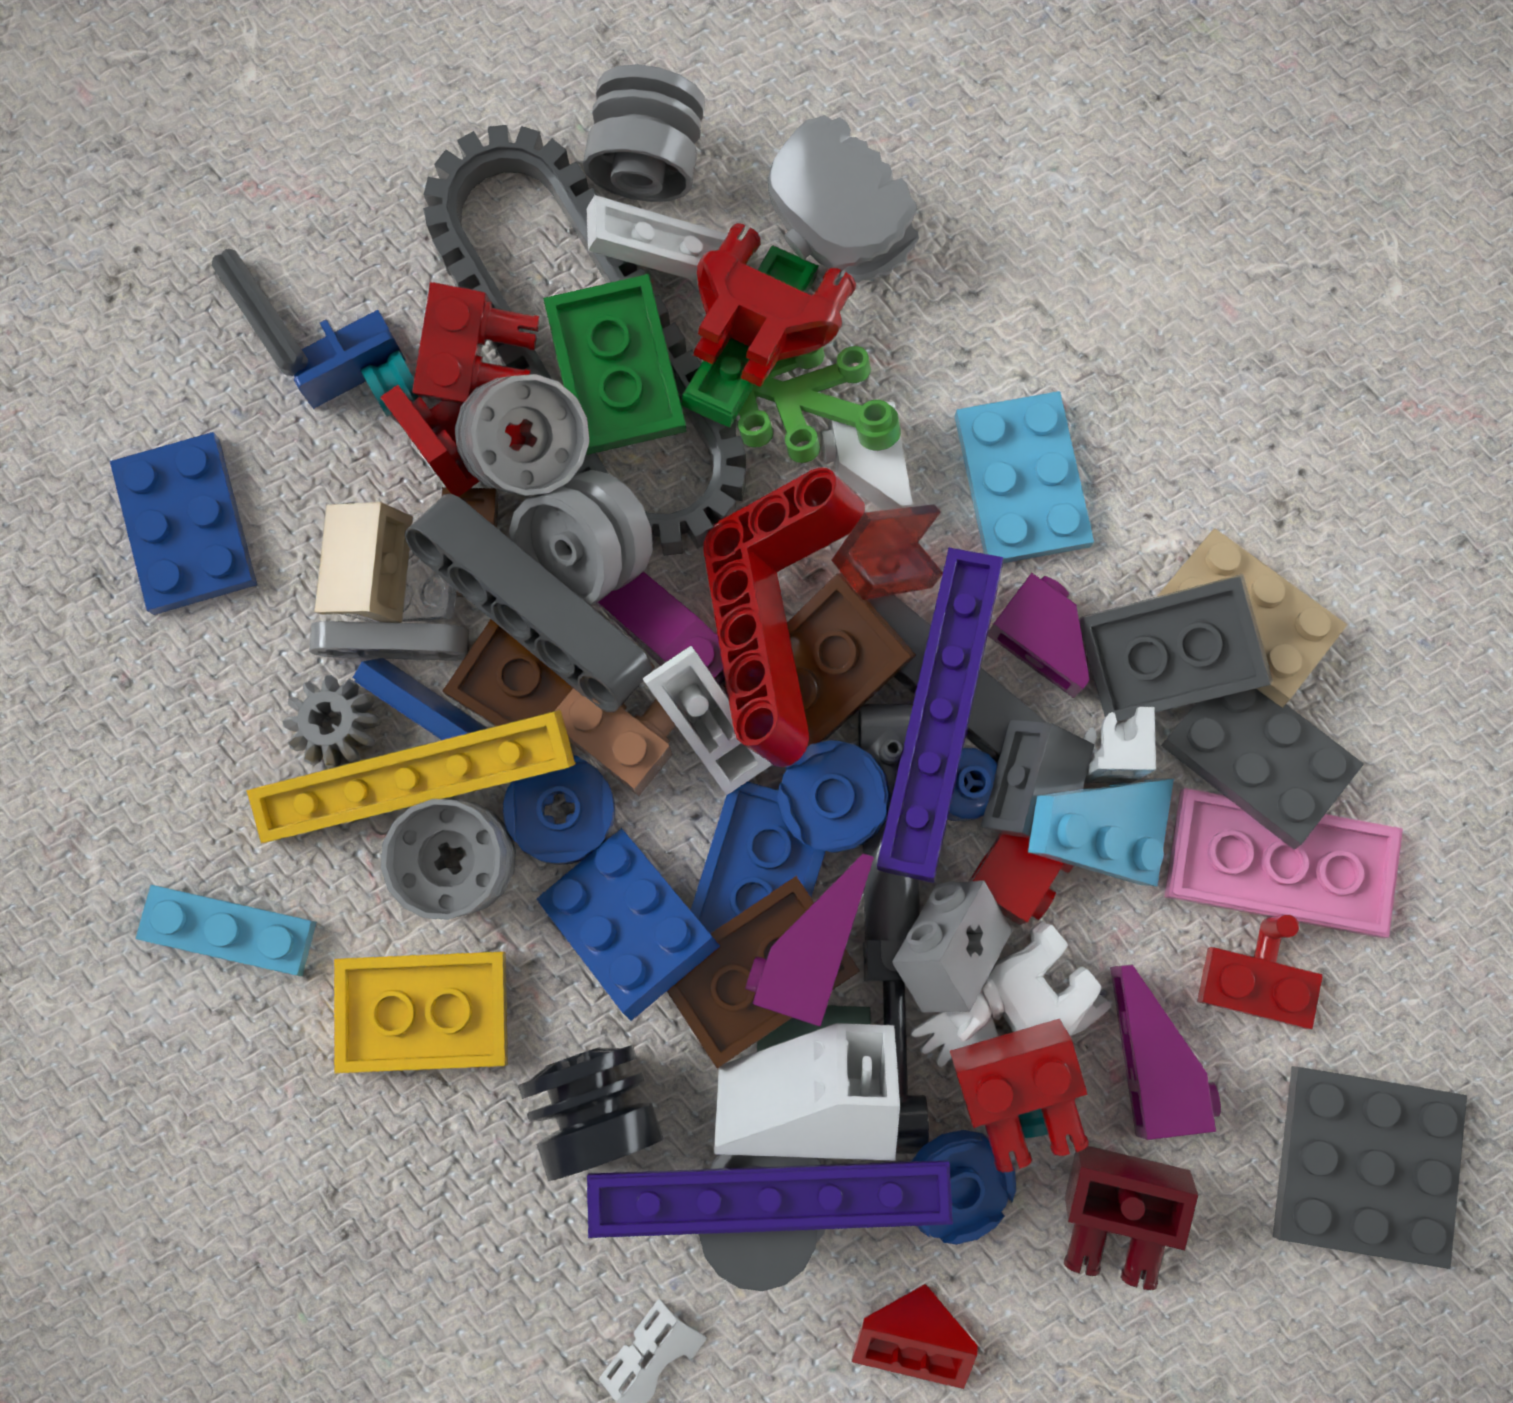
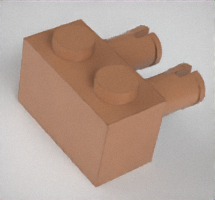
(621, 744)

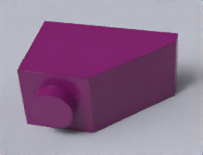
(1045, 633)

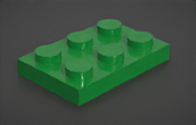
(616, 362)

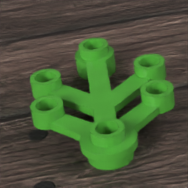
(874, 421)

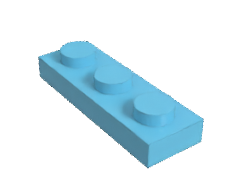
(226, 930)

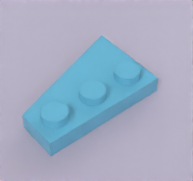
(1106, 829)

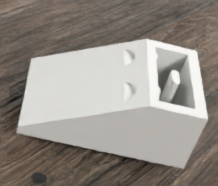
(813, 1097)

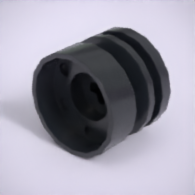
(590, 1112)

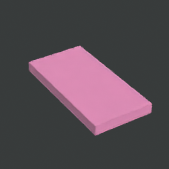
(1333, 880)

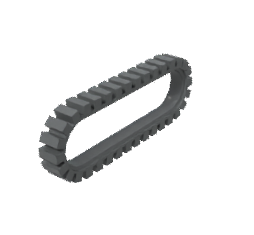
(571, 191)

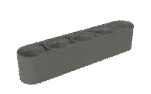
(528, 602)
(992, 703)

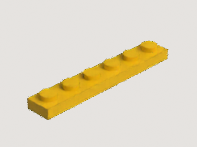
(411, 776)

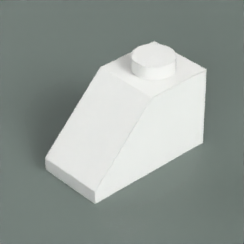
(873, 474)

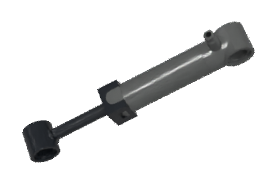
(889, 915)

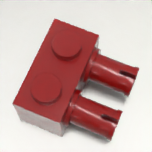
(452, 341)
(1017, 1076)

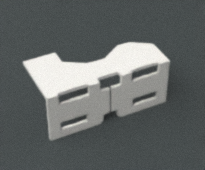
(678, 1342)

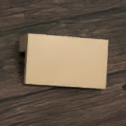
(363, 561)

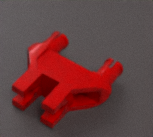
(762, 310)

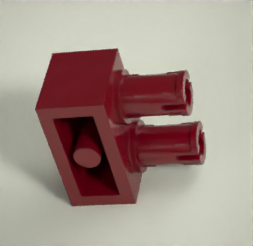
(1131, 1199)

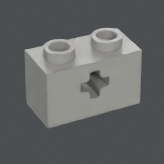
(952, 947)

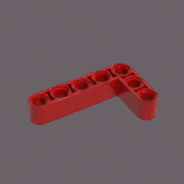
(748, 606)

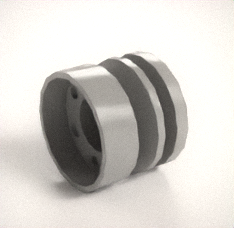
(550, 422)
(419, 845)

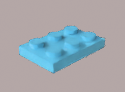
(1024, 477)

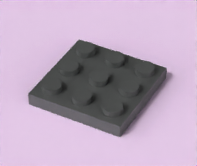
(1370, 1167)

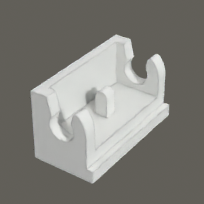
(1125, 749)

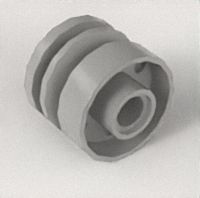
(644, 133)

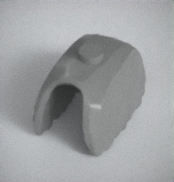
(841, 201)

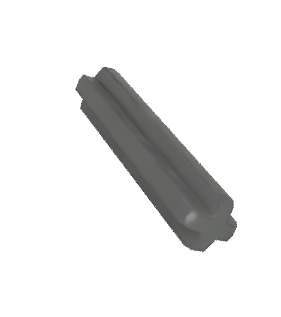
(259, 312)

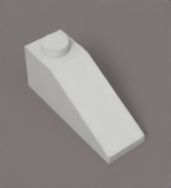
(704, 719)

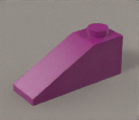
(662, 623)
(808, 955)
(1163, 1075)

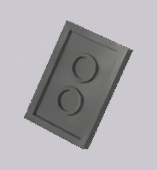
(1176, 648)
(1264, 761)

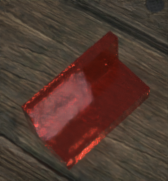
(885, 555)

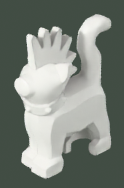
(1022, 997)

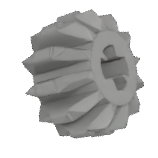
(311, 713)

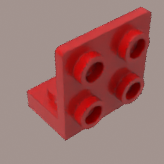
(435, 436)

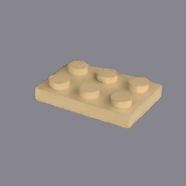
(1290, 623)

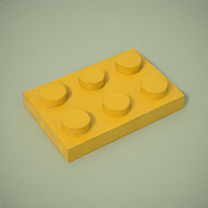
(420, 1012)

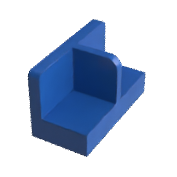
(339, 356)

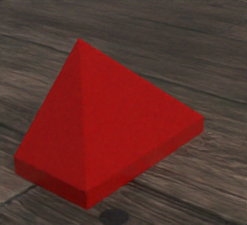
(917, 1340)

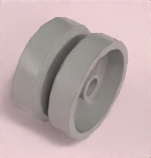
(586, 534)

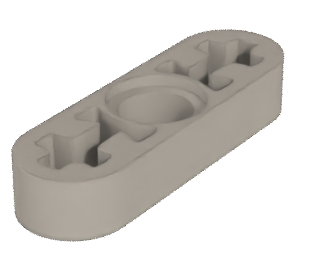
(389, 640)

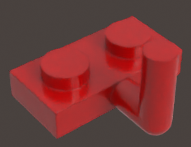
(1259, 983)

